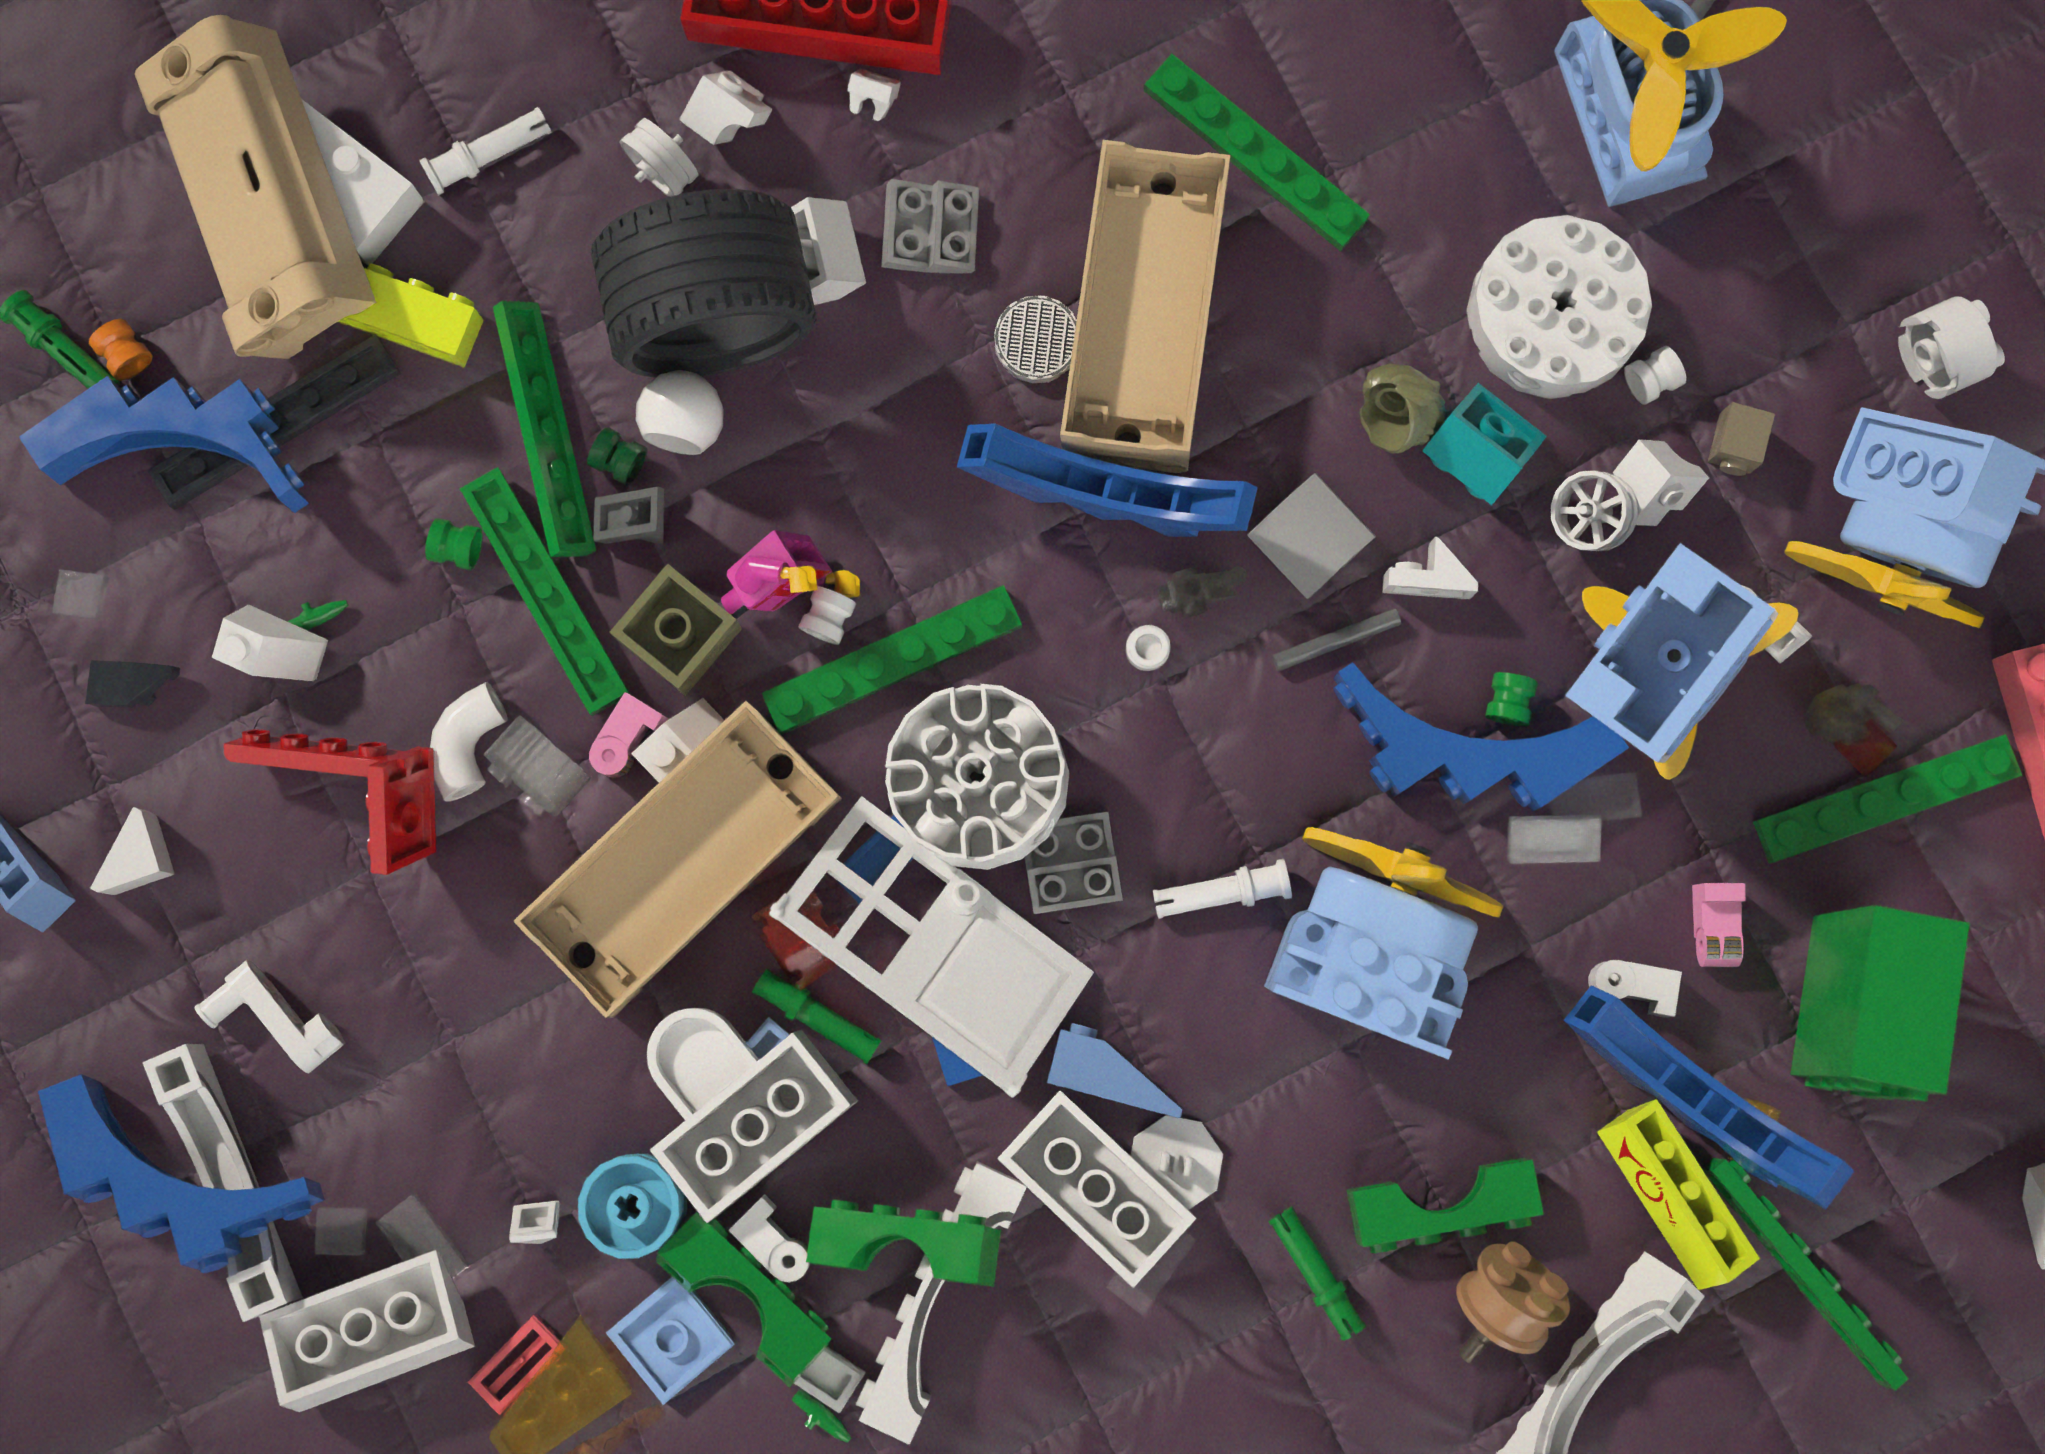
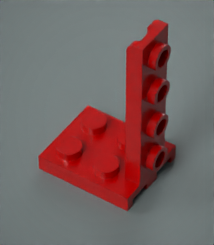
(398, 787)

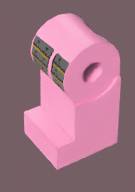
(621, 736)
(1718, 923)

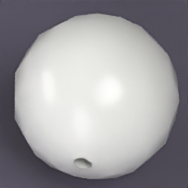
(680, 413)

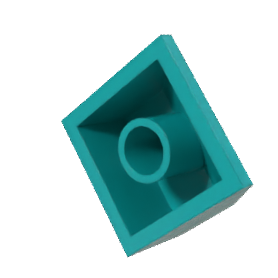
(1484, 444)

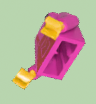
(779, 571)

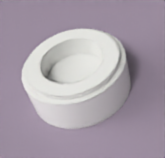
(1148, 648)

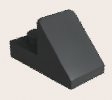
(630, 516)

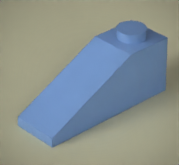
(28, 884)
(1099, 1070)

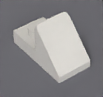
(1443, 576)

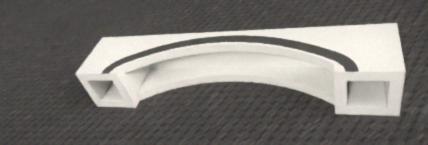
(195, 1103)
(1642, 1307)
(897, 1397)

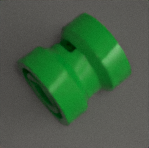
(453, 544)
(1511, 699)

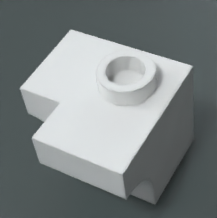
(722, 105)
(1659, 480)

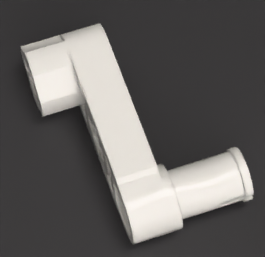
(304, 1043)

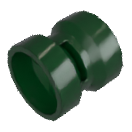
(617, 456)

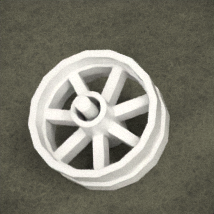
(659, 158)
(1594, 510)

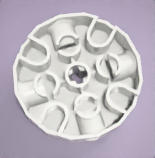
(1569, 265)
(985, 733)

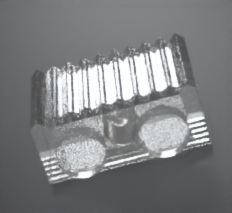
(536, 767)

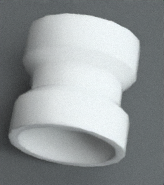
(1655, 375)
(827, 615)

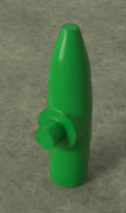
(318, 615)
(820, 1416)

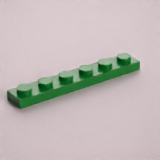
(1256, 152)
(544, 429)
(544, 591)
(891, 660)
(1887, 798)
(1815, 1284)

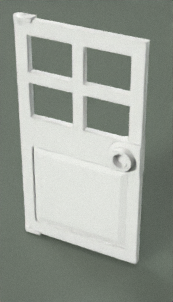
(968, 969)

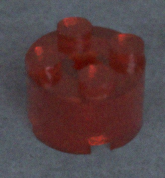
(792, 951)

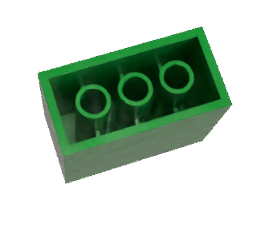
(1880, 1003)

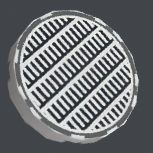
(1035, 339)

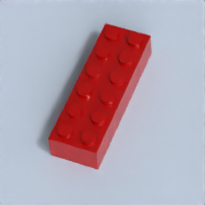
(864, 32)

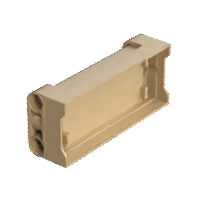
(256, 185)
(1144, 307)
(677, 859)

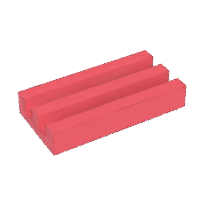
(488, 1393)

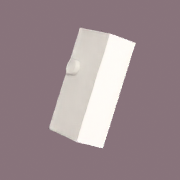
(370, 192)
(1096, 1188)

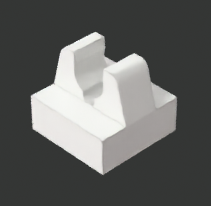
(866, 85)

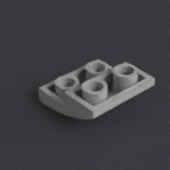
(930, 227)
(1311, 535)
(1074, 865)

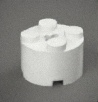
(1950, 346)

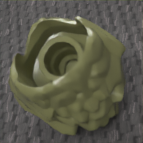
(1400, 407)

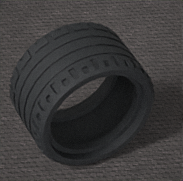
(703, 283)

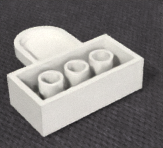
(736, 1109)

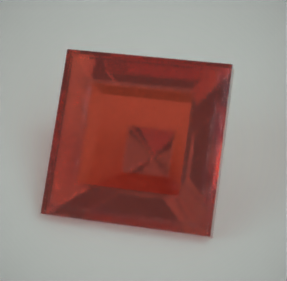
(1869, 750)

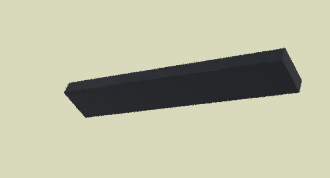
(296, 411)

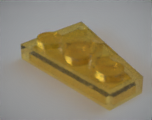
(562, 1396)

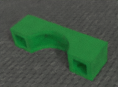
(1500, 1194)
(853, 1238)
(703, 1257)

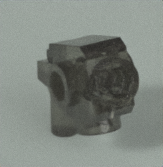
(1193, 591)
(1844, 711)

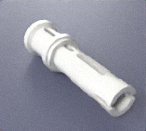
(466, 159)
(1244, 887)

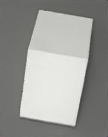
(135, 857)

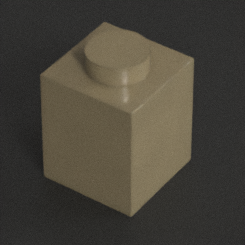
(1740, 439)

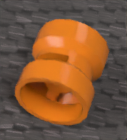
(123, 354)

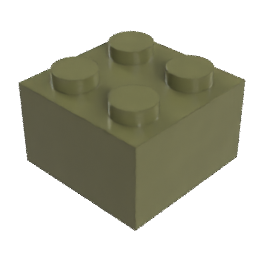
(676, 629)

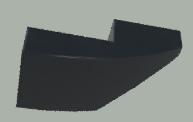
(126, 683)

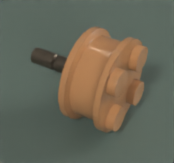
(1511, 1301)

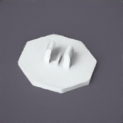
(1180, 1158)

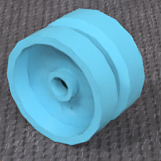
(605, 1209)

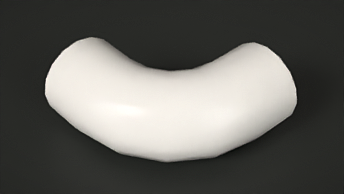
(456, 738)

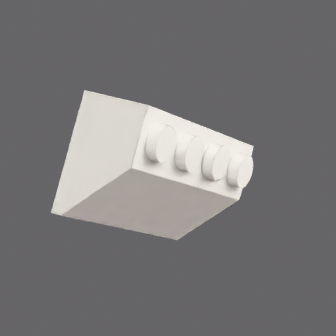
(365, 1332)

